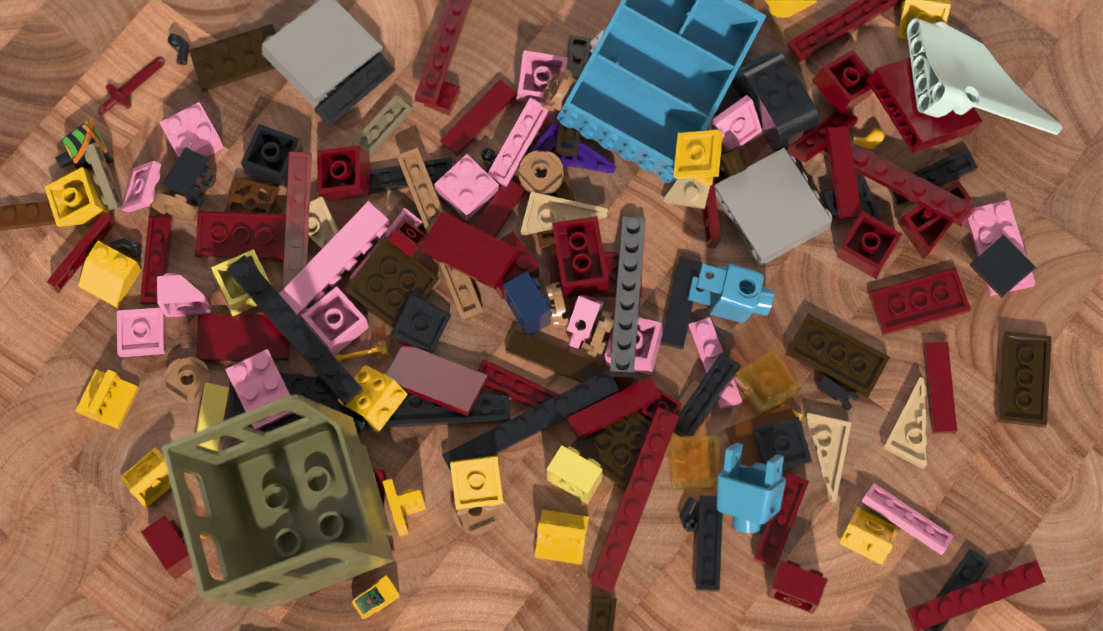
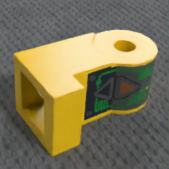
(375, 598)

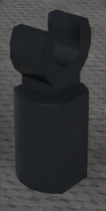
(836, 392)

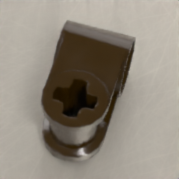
(732, 163)

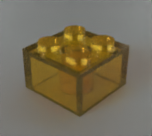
(767, 383)
(694, 462)

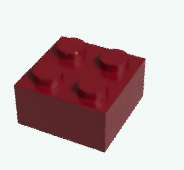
(447, 99)
(407, 238)
(666, 403)

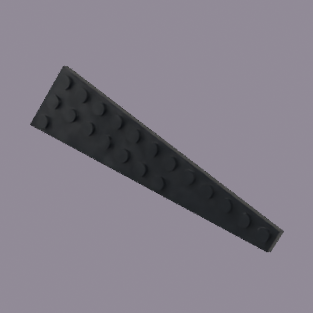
(411, 412)

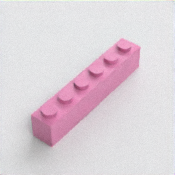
(335, 258)

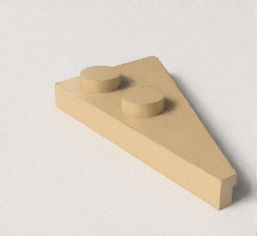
(688, 193)
(545, 209)
(321, 222)
(908, 434)
(830, 445)

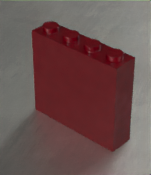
(896, 93)

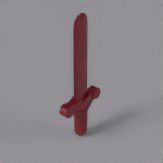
(118, 96)

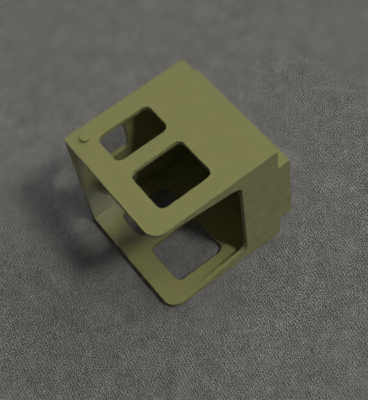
(282, 507)

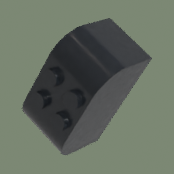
(778, 98)

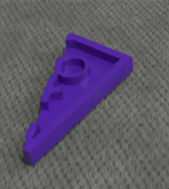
(586, 157)

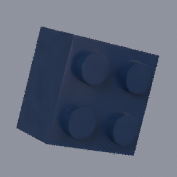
(527, 303)

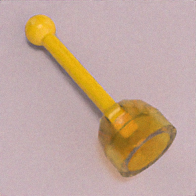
(379, 350)

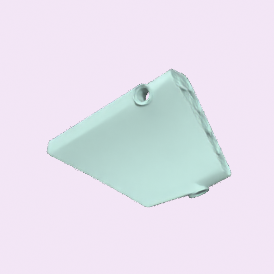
(962, 74)

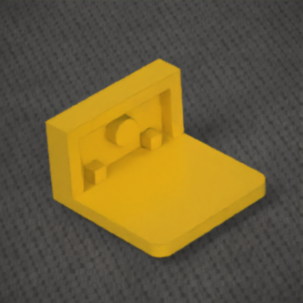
(378, 399)

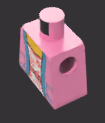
(586, 309)

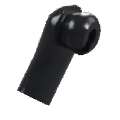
(181, 46)
(488, 157)
(127, 244)
(687, 515)

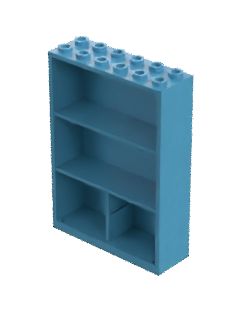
(659, 76)

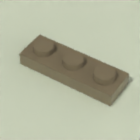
(383, 125)
(102, 176)

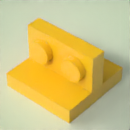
(926, 10)
(698, 155)
(107, 398)
(148, 478)
(476, 482)
(407, 503)
(870, 535)
(561, 537)

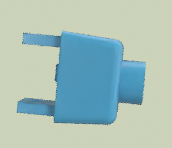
(732, 292)
(749, 492)

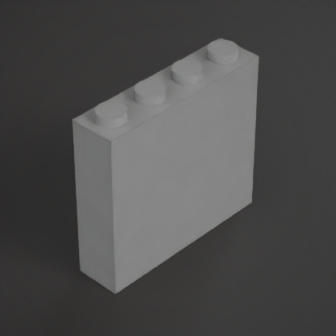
(320, 50)
(772, 206)

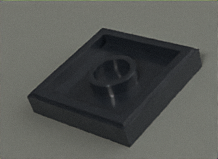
(1002, 266)
(420, 324)
(783, 439)

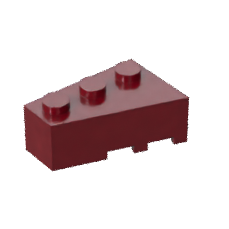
(926, 227)

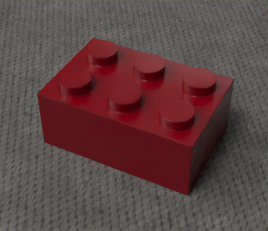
(580, 255)

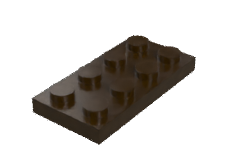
(231, 58)
(837, 355)
(1025, 379)

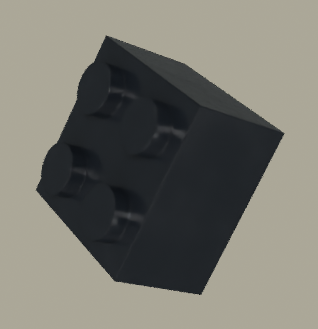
(269, 155)
(190, 177)

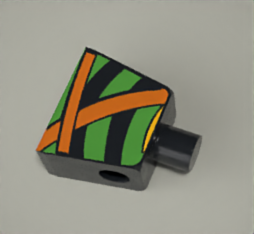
(75, 146)

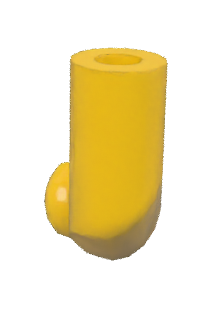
(871, 140)

